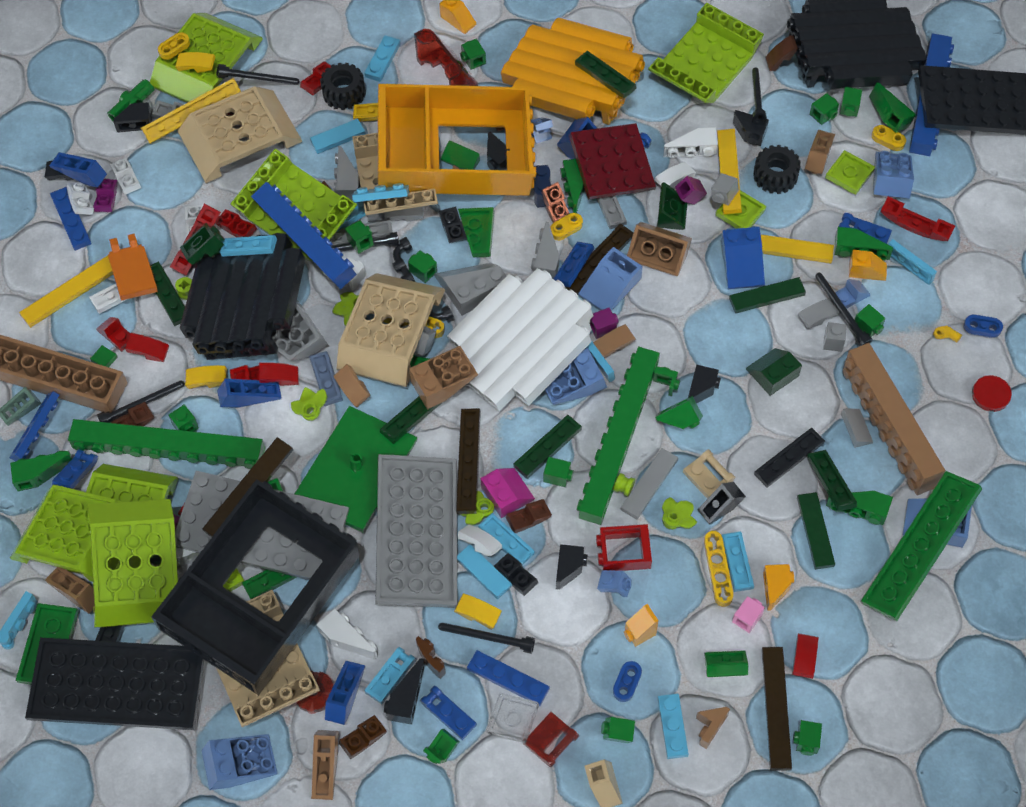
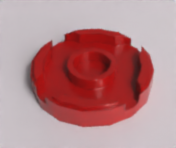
(991, 393)

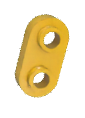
(173, 46)
(888, 138)
(567, 226)

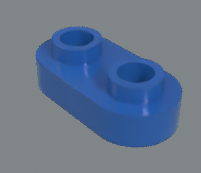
(982, 325)
(627, 682)

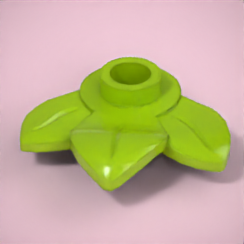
(345, 306)
(308, 402)
(481, 502)
(678, 514)

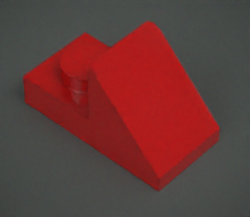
(114, 333)

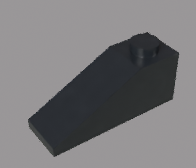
(404, 697)

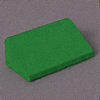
(460, 156)
(726, 663)

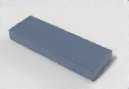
(325, 377)

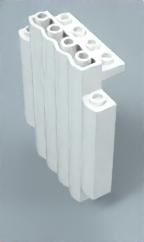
(523, 337)

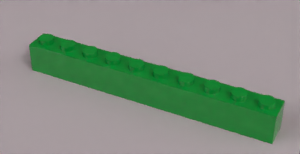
(619, 436)
(165, 443)

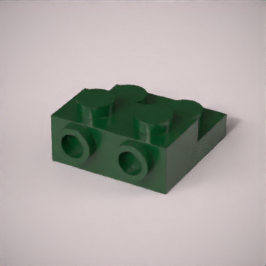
(205, 240)

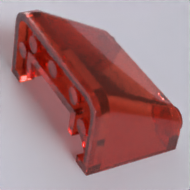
(435, 51)

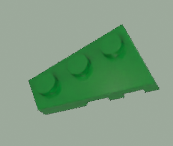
(478, 229)

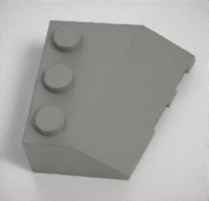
(470, 285)
(301, 339)

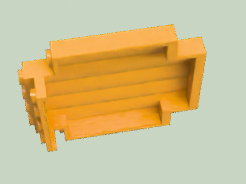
(548, 68)

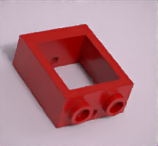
(620, 532)

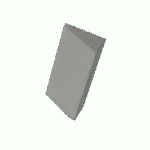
(856, 427)

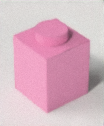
(748, 614)

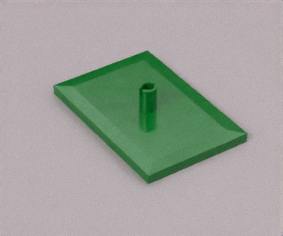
(349, 466)

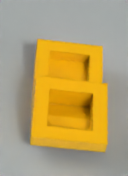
(195, 60)
(205, 375)
(477, 610)

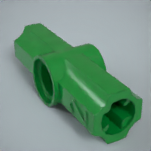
(136, 95)

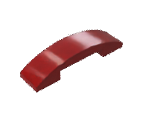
(206, 215)
(916, 223)

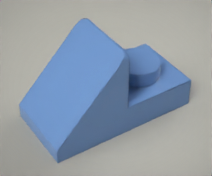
(542, 129)
(852, 293)

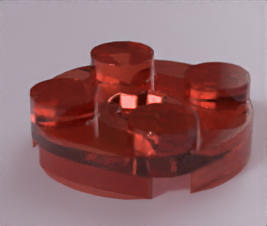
(317, 703)

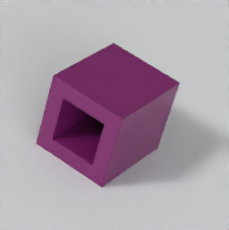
(690, 190)
(603, 322)

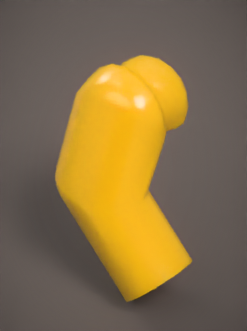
(947, 332)

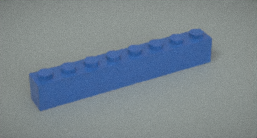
(923, 138)
(305, 236)

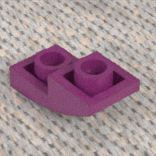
(106, 196)

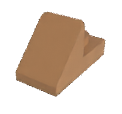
(713, 719)

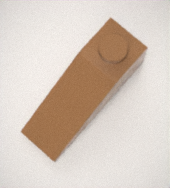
(819, 152)
(72, 588)
(324, 764)

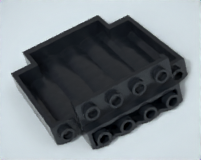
(855, 43)
(242, 300)

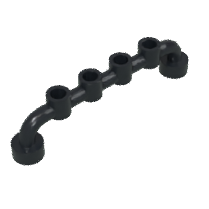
(400, 266)

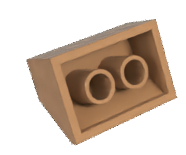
(659, 248)

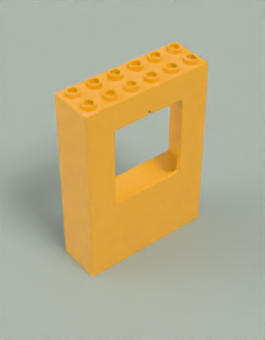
(410, 137)

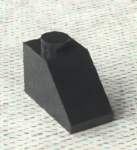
(133, 117)
(748, 129)
(496, 153)
(704, 383)
(721, 502)
(569, 564)

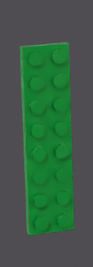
(921, 545)

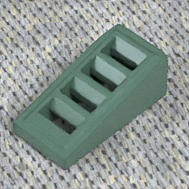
(21, 411)

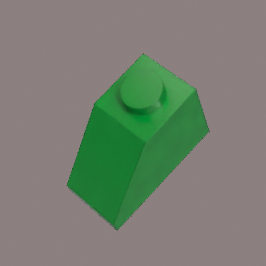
(681, 414)

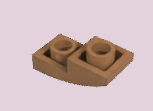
(614, 340)
(351, 385)

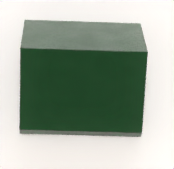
(671, 209)

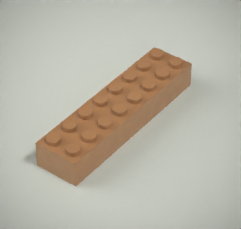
(64, 374)
(893, 419)

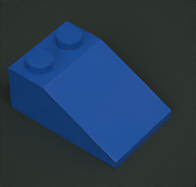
(743, 257)

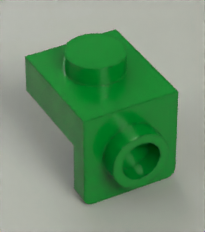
(667, 377)
(441, 747)

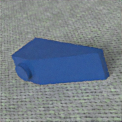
(79, 168)
(243, 393)
(344, 692)

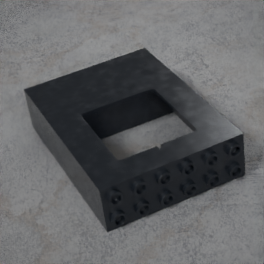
(230, 630)

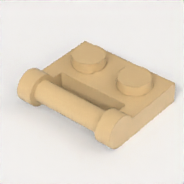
(703, 477)

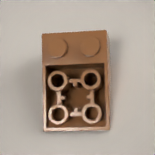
(442, 376)

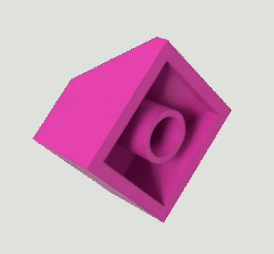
(506, 490)

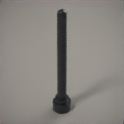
(223, 71)
(759, 115)
(391, 239)
(861, 336)
(108, 417)
(525, 644)

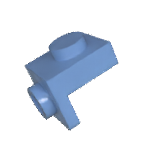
(614, 582)

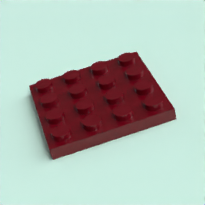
(612, 161)

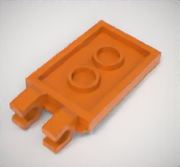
(131, 269)

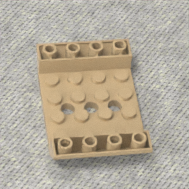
(216, 143)
(367, 163)
(386, 349)
(288, 684)

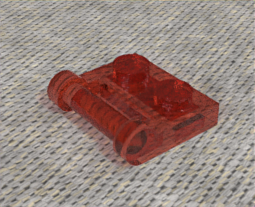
(546, 734)

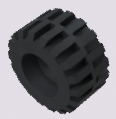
(342, 75)
(774, 180)

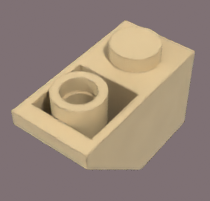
(603, 783)

